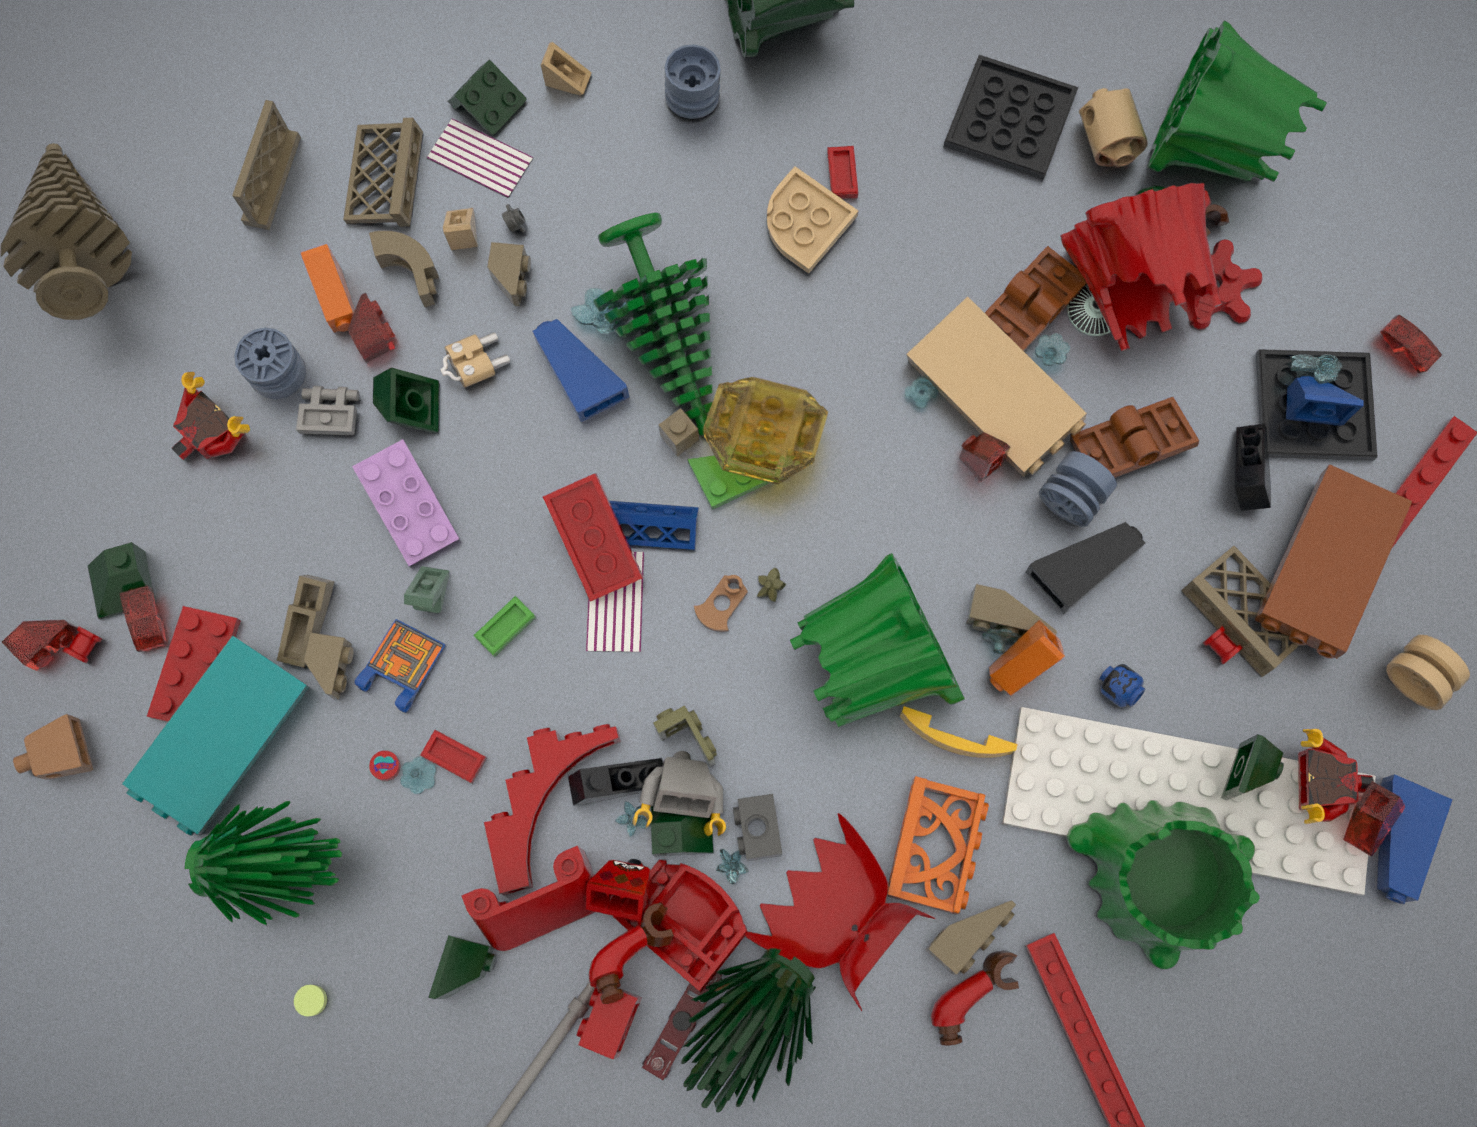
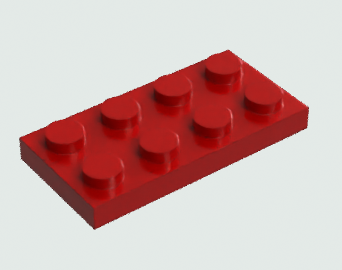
(593, 537)
(192, 650)

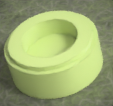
(310, 1000)

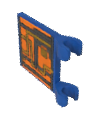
(403, 659)

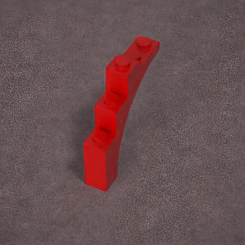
(512, 835)

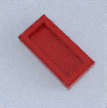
(842, 171)
(453, 756)

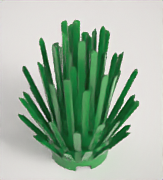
(233, 867)

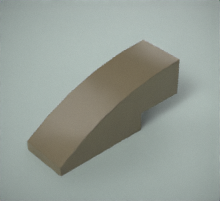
(304, 617)

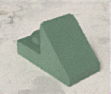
(427, 589)

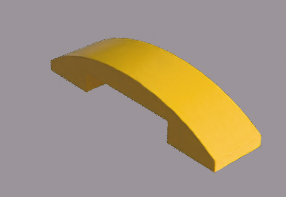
(992, 746)

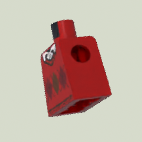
(619, 889)

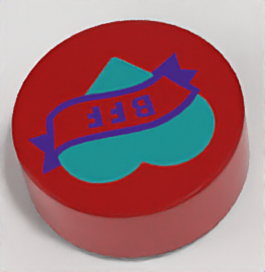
(384, 765)

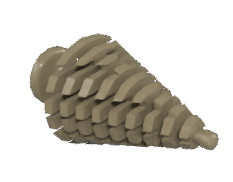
(64, 241)

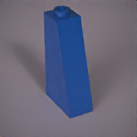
(581, 374)
(1412, 841)

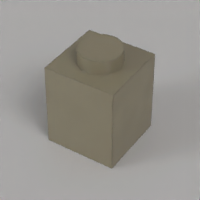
(679, 432)

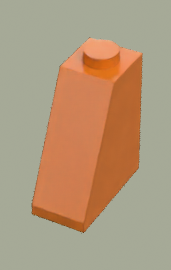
(329, 287)
(1026, 659)

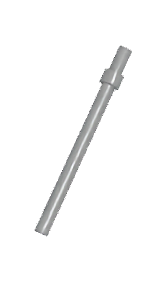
(577, 1009)

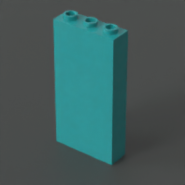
(215, 737)

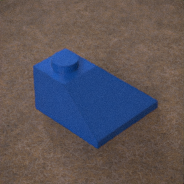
(1320, 402)

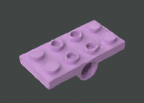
(405, 502)

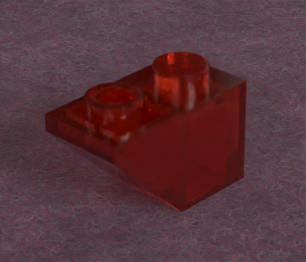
(367, 330)
(38, 641)
(1373, 818)

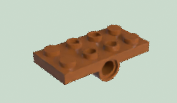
(1036, 297)
(1137, 437)

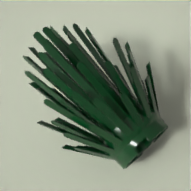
(762, 1008)

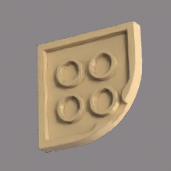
(806, 219)

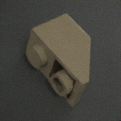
(507, 269)
(327, 660)

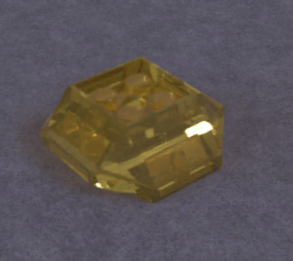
(764, 429)

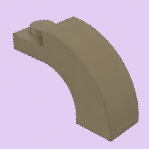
(403, 251)

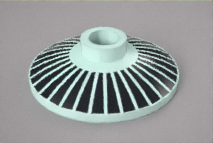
(1085, 316)

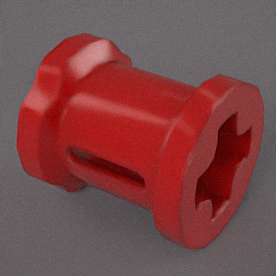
(82, 644)
(1222, 645)

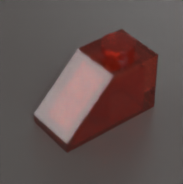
(983, 454)

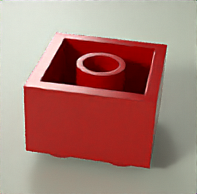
(608, 1024)

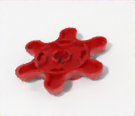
(1232, 283)

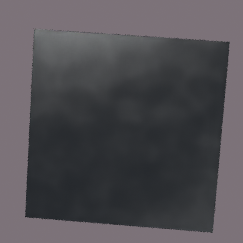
(1010, 117)
(1316, 440)

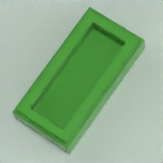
(504, 626)

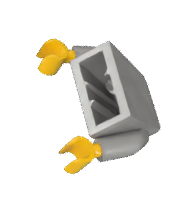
(684, 789)

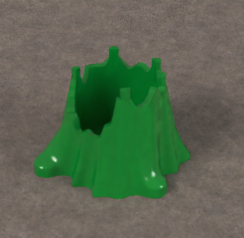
(1231, 111)
(876, 648)
(1168, 877)

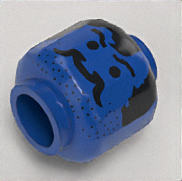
(1122, 685)

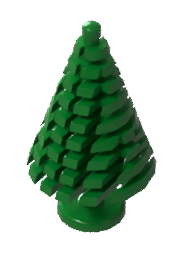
(658, 292)

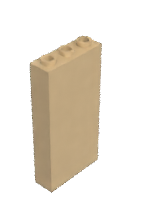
(997, 386)

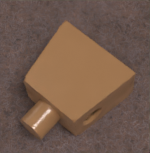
(55, 750)

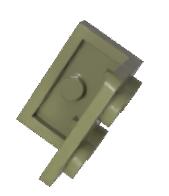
(672, 722)

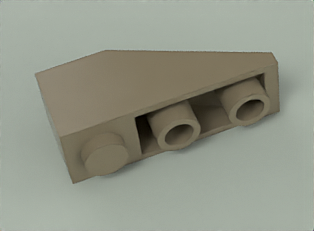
(1000, 610)
(962, 939)

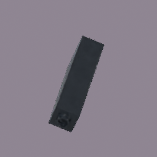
(1080, 568)

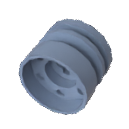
(692, 81)
(270, 363)
(1078, 488)

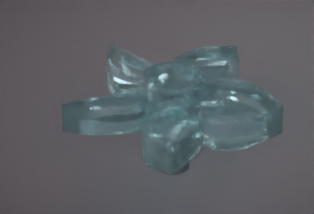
(628, 819)
(731, 866)

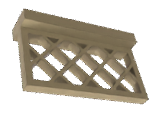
(265, 168)
(404, 168)
(1220, 613)

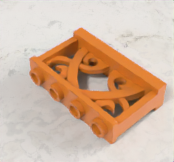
(905, 873)

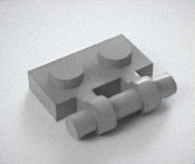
(327, 419)

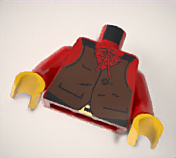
(204, 423)
(1327, 779)

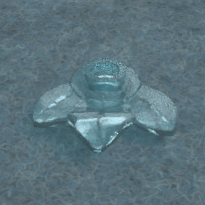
(589, 315)
(1324, 367)

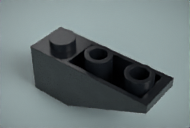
(1252, 468)
(610, 781)

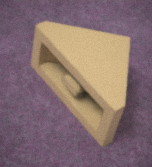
(563, 71)
(460, 229)

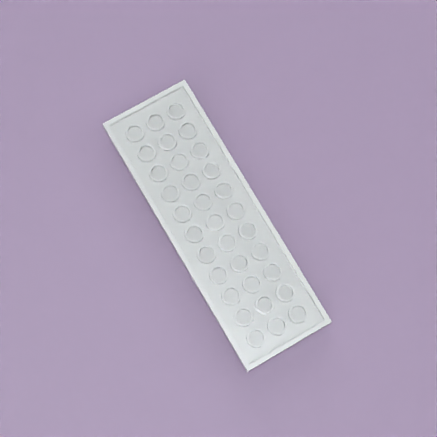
(1087, 767)

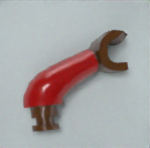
(608, 964)
(954, 1004)

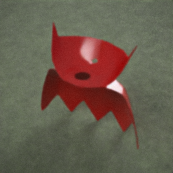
(827, 906)

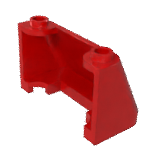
(538, 912)

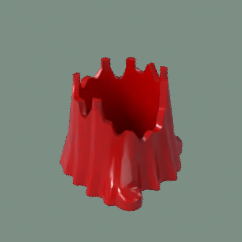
(1145, 256)

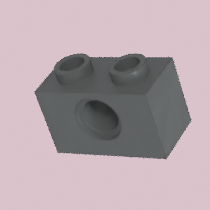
(762, 809)

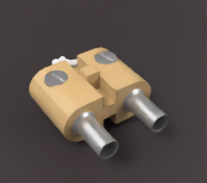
(470, 360)

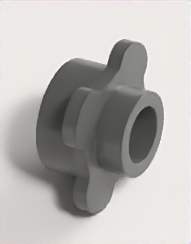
(514, 219)

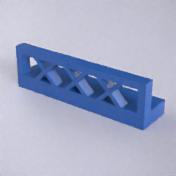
(659, 516)

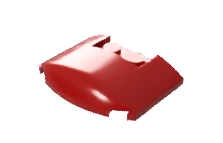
(701, 917)

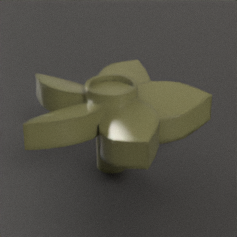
(771, 584)

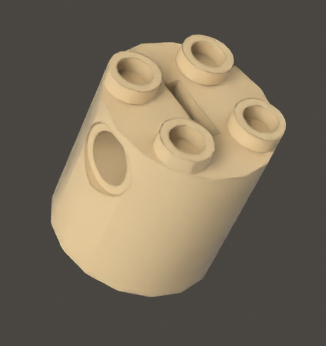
(1113, 127)

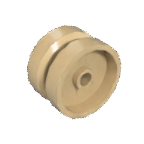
(1428, 672)

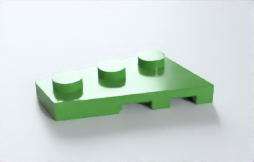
(721, 485)

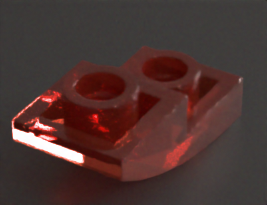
(1408, 338)
(142, 618)

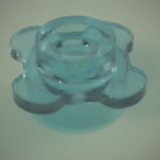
(921, 383)

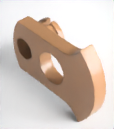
(716, 619)

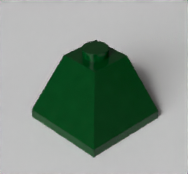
(407, 399)
(116, 572)
(1254, 766)
(679, 835)
(461, 966)

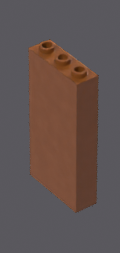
(1333, 562)

